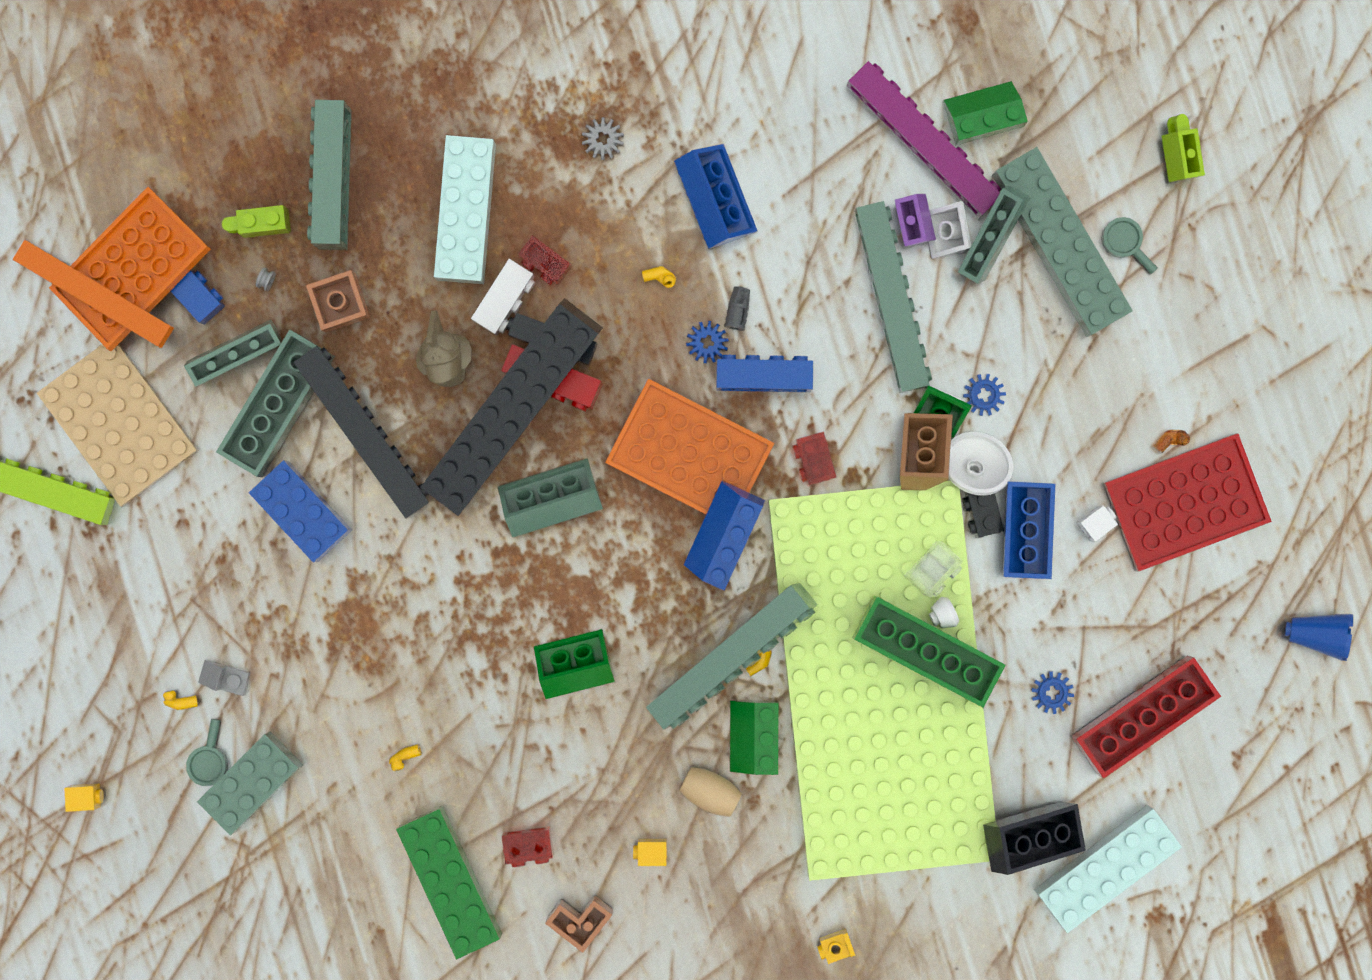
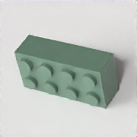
(250, 783)

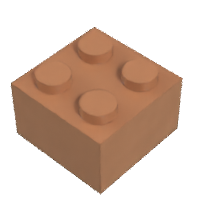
(338, 301)

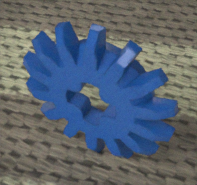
(715, 337)
(989, 386)
(1060, 698)

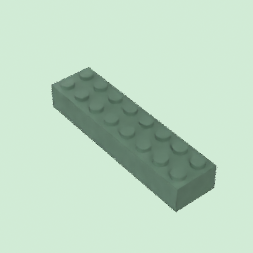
(1064, 244)
(731, 656)

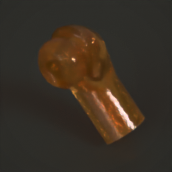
(1173, 437)

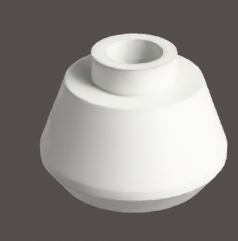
(944, 614)

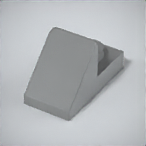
(224, 678)

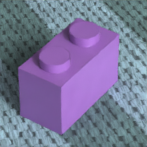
(915, 219)

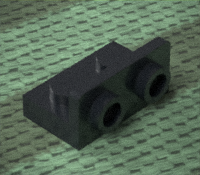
(983, 514)

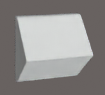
(950, 231)

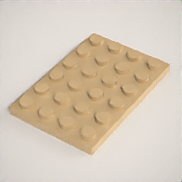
(117, 422)

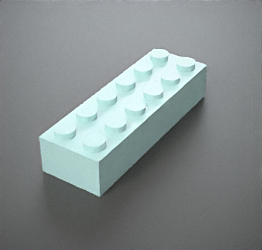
(464, 209)
(1108, 868)

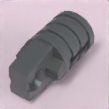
(738, 309)

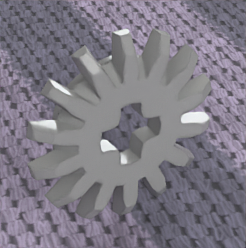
(599, 148)

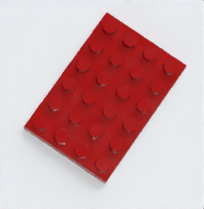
(1187, 502)

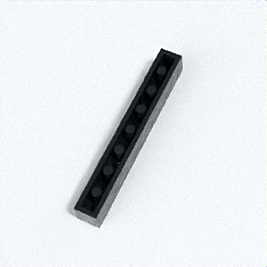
(361, 431)

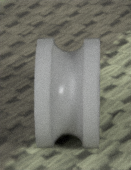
(265, 279)

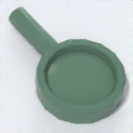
(1124, 238)
(208, 762)

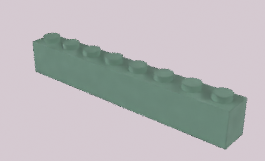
(892, 297)

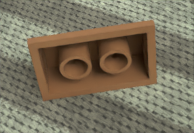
(925, 450)

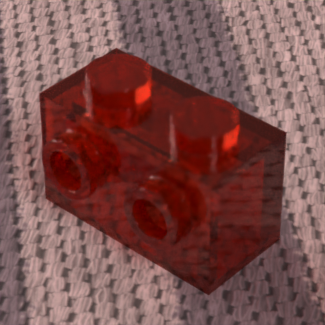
(545, 260)
(815, 459)
(528, 846)

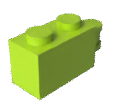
(1182, 150)
(259, 221)

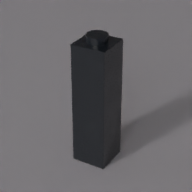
(525, 328)

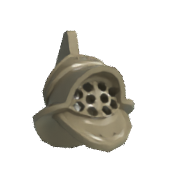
(443, 355)

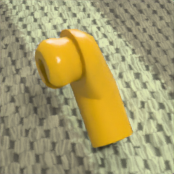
(660, 274)
(761, 664)
(179, 703)
(402, 755)

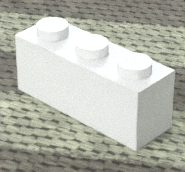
(504, 297)

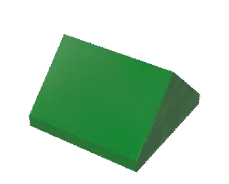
(937, 402)

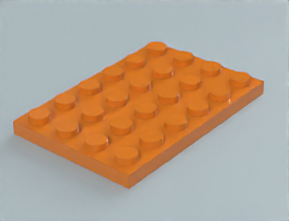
(138, 259)
(686, 448)

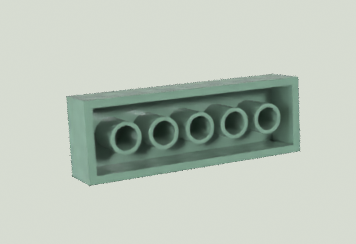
(330, 175)
(270, 409)

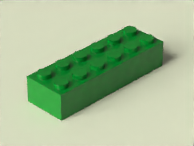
(928, 651)
(449, 882)

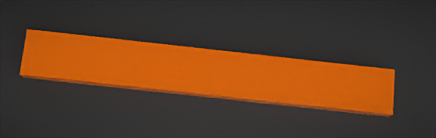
(93, 294)

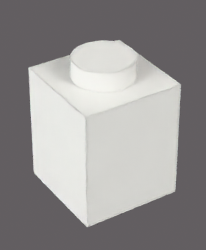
(1098, 523)

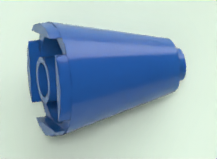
(1323, 634)

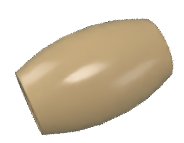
(710, 791)

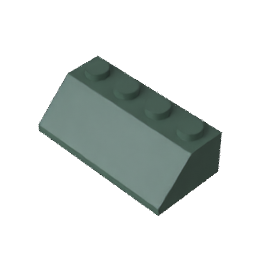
(549, 498)

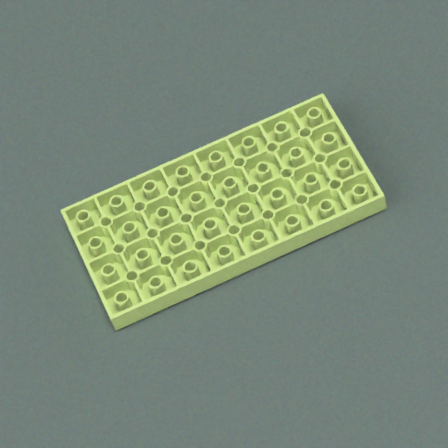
(882, 755)

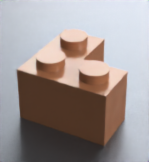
(579, 927)

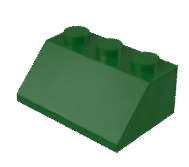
(985, 113)
(573, 664)
(754, 737)

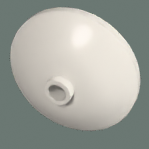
(985, 456)

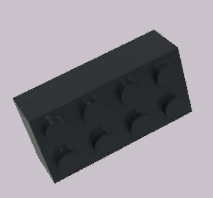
(1034, 837)

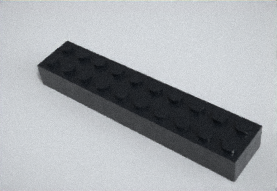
(511, 406)

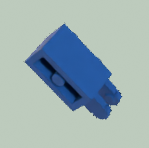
(198, 297)

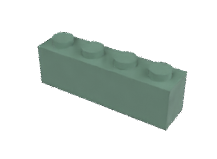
(993, 234)
(233, 353)

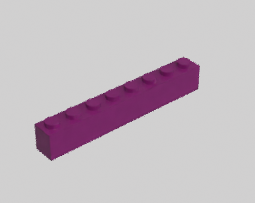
(924, 139)

